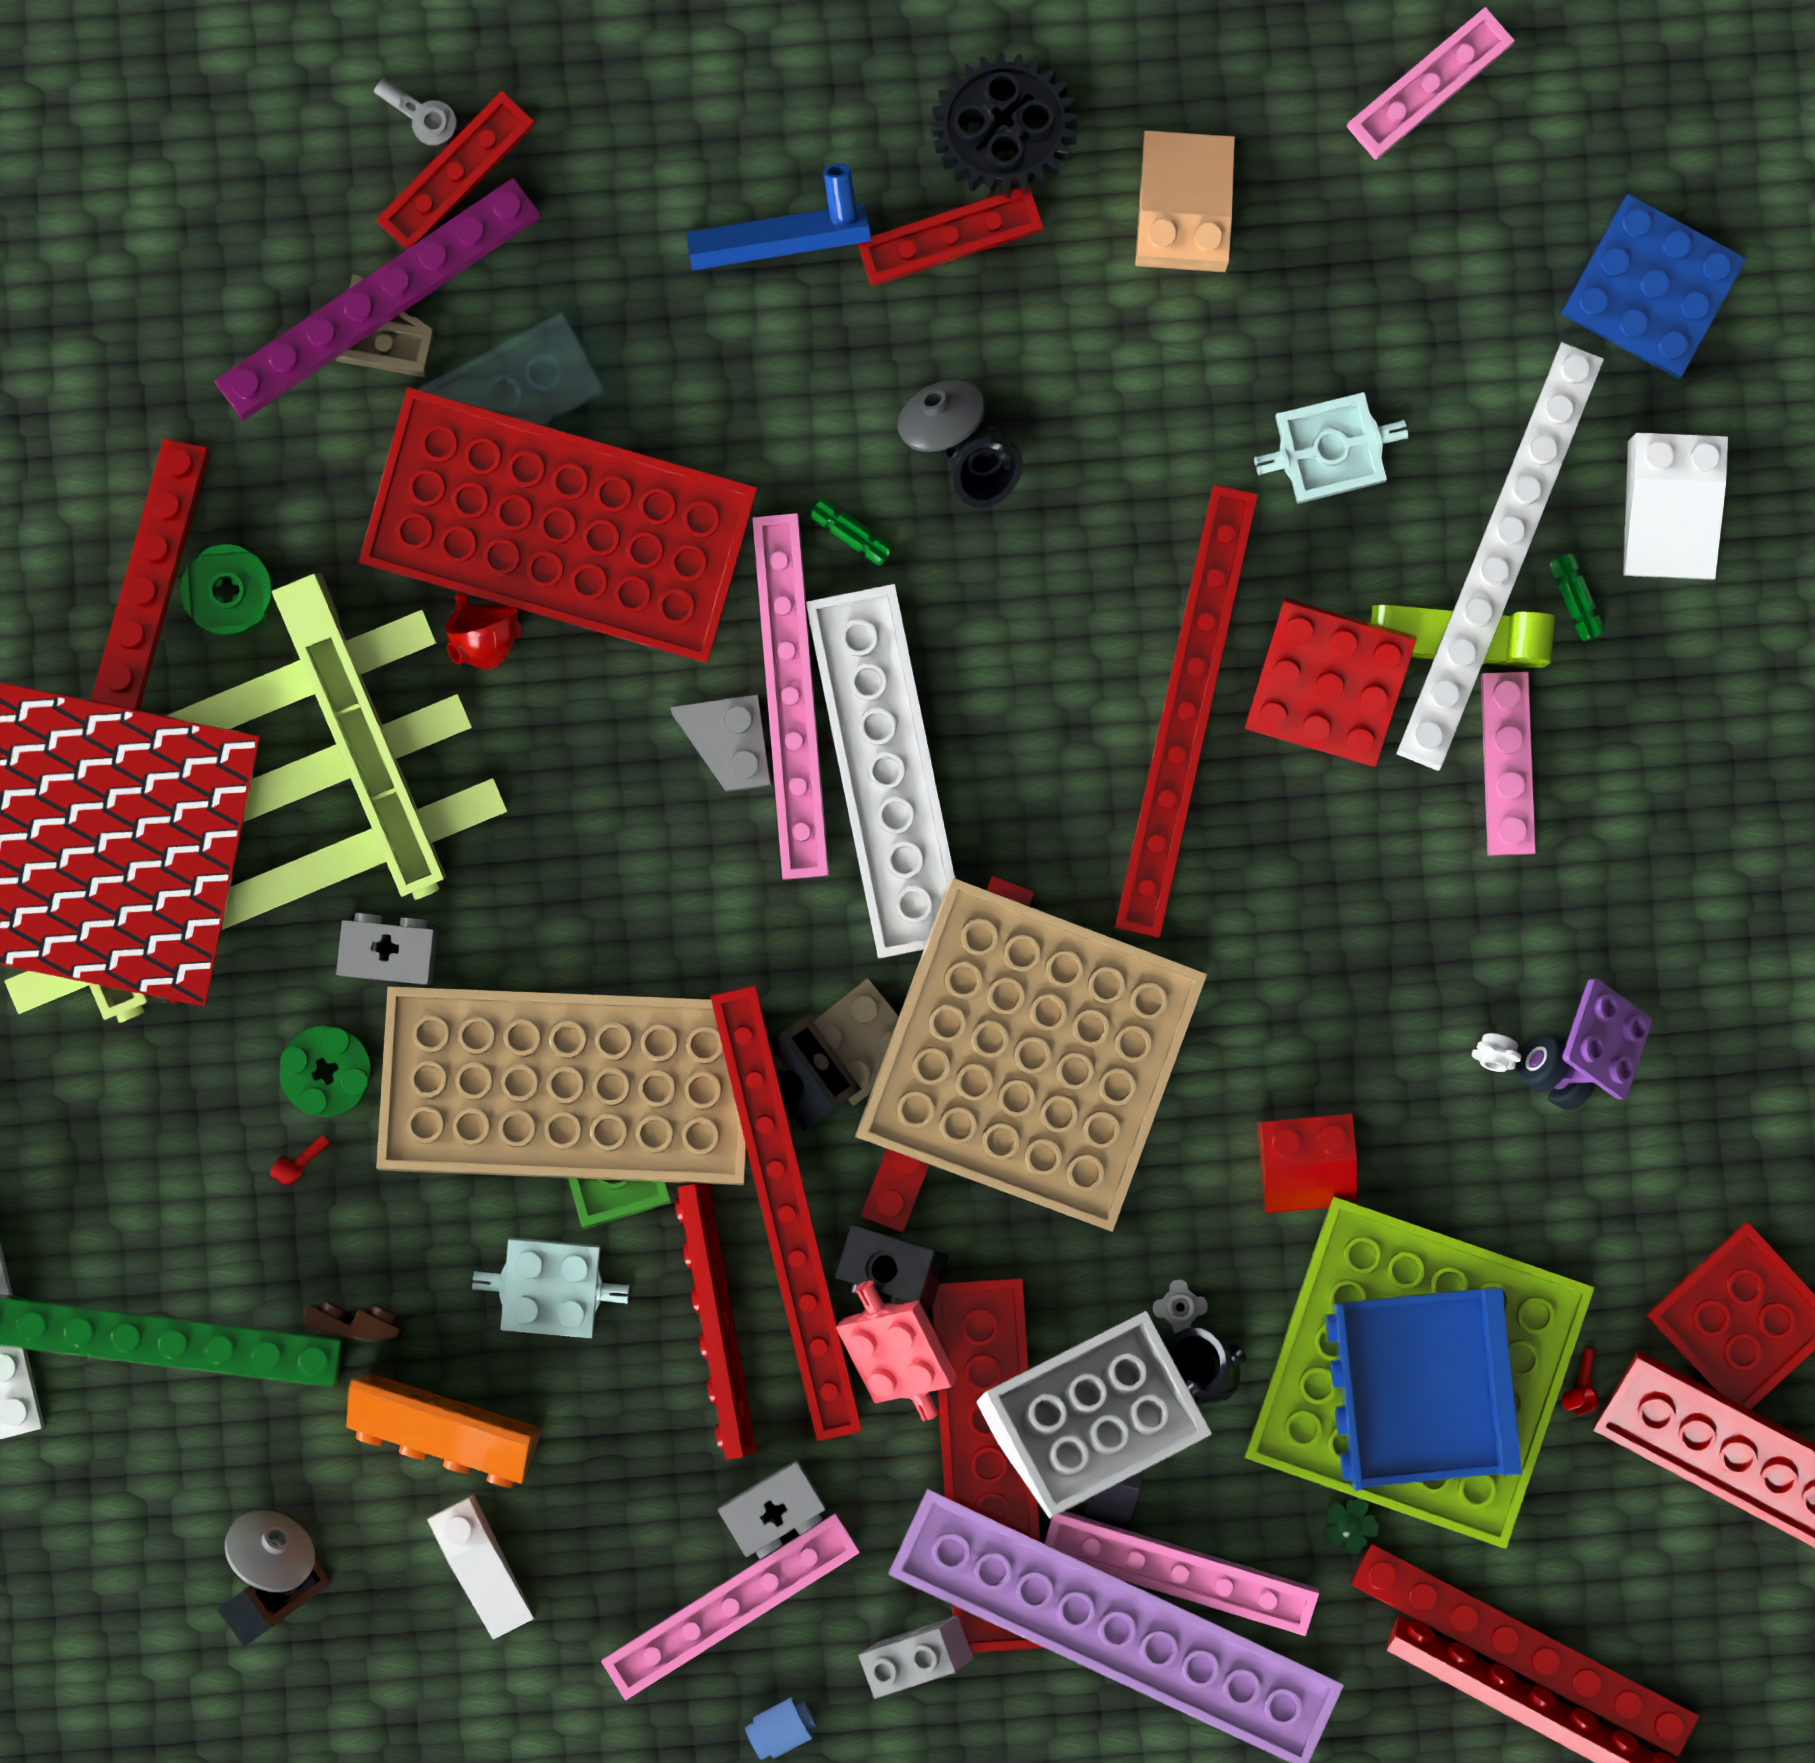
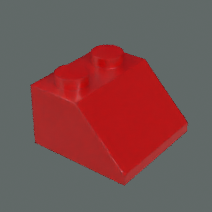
(1307, 1162)

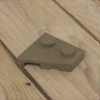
(396, 347)

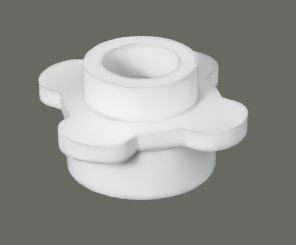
(1497, 1052)

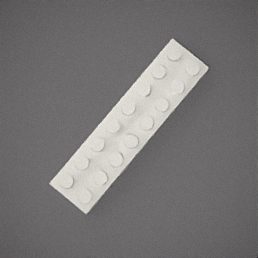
(883, 763)

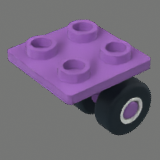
(1599, 1050)

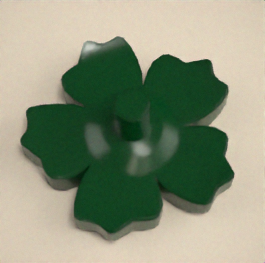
(1350, 1525)

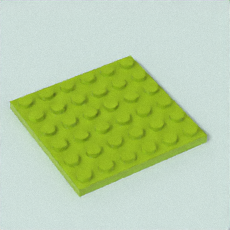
(1383, 1257)

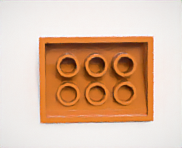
(442, 1428)

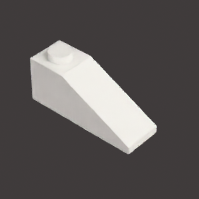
(481, 1566)

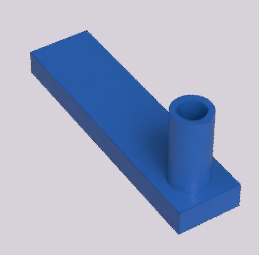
(834, 227)

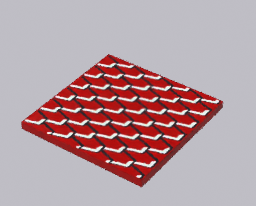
(117, 841)

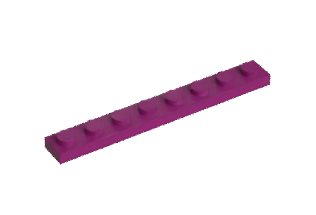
(377, 299)

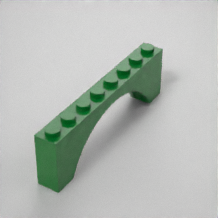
(171, 1342)

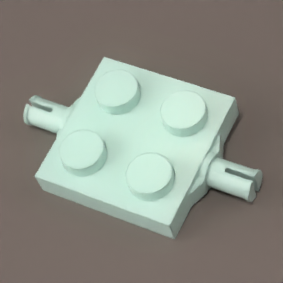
(1331, 447)
(550, 1287)

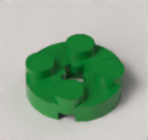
(207, 573)
(350, 1080)

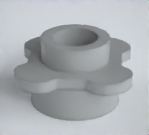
(1179, 1293)

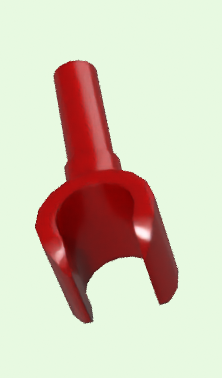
(288, 1171)
(1584, 1396)

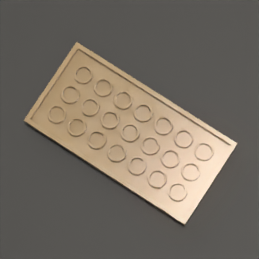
(557, 1087)

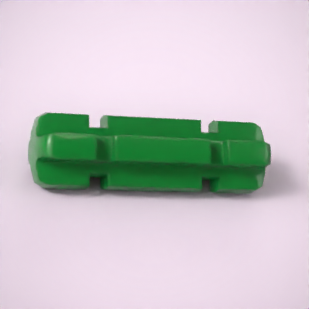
(851, 531)
(1577, 596)

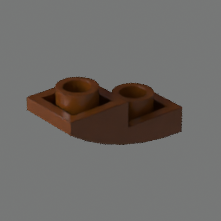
(367, 1324)

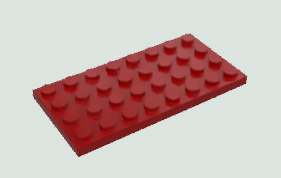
(558, 525)

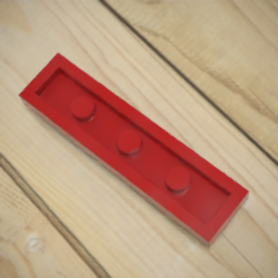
(456, 171)
(950, 236)

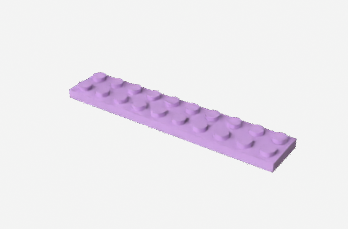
(1115, 1628)

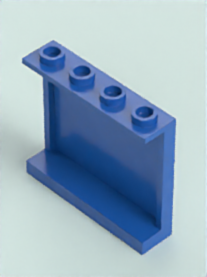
(1424, 1388)

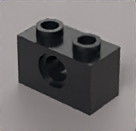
(810, 1073)
(917, 1273)

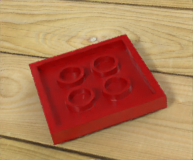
(1330, 682)
(1740, 1318)

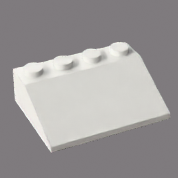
(1094, 1415)

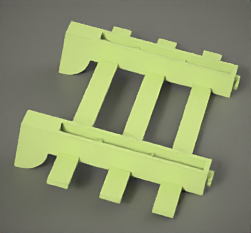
(362, 752)

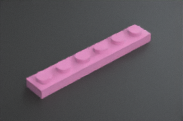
(1185, 1572)
(730, 1606)

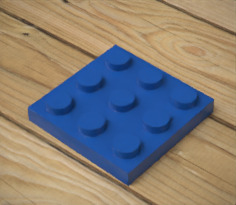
(1653, 286)

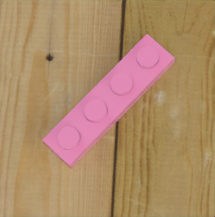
(1430, 83)
(1508, 763)

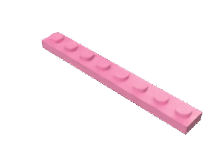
(790, 696)

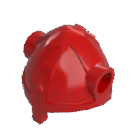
(481, 633)

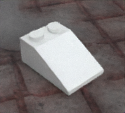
(1674, 505)

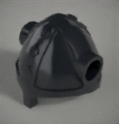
(985, 467)
(1206, 1364)

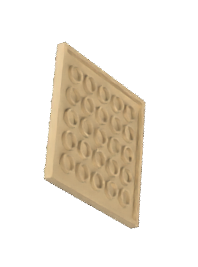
(1031, 1054)

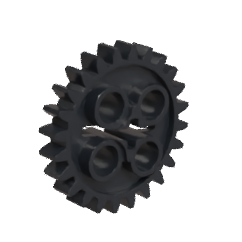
(1034, 147)

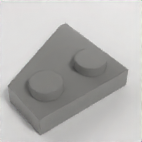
(728, 739)

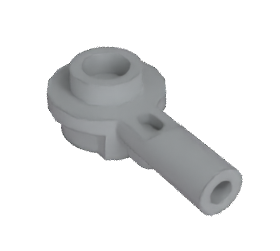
(431, 121)

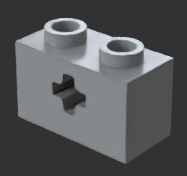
(360, 957)
(746, 1511)
(916, 1657)

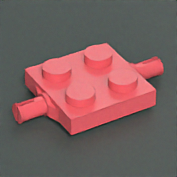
(896, 1351)

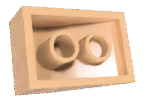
(1185, 201)

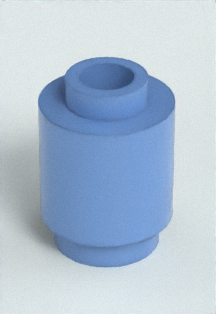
(780, 1728)

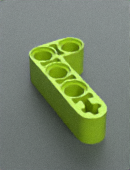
(1519, 639)

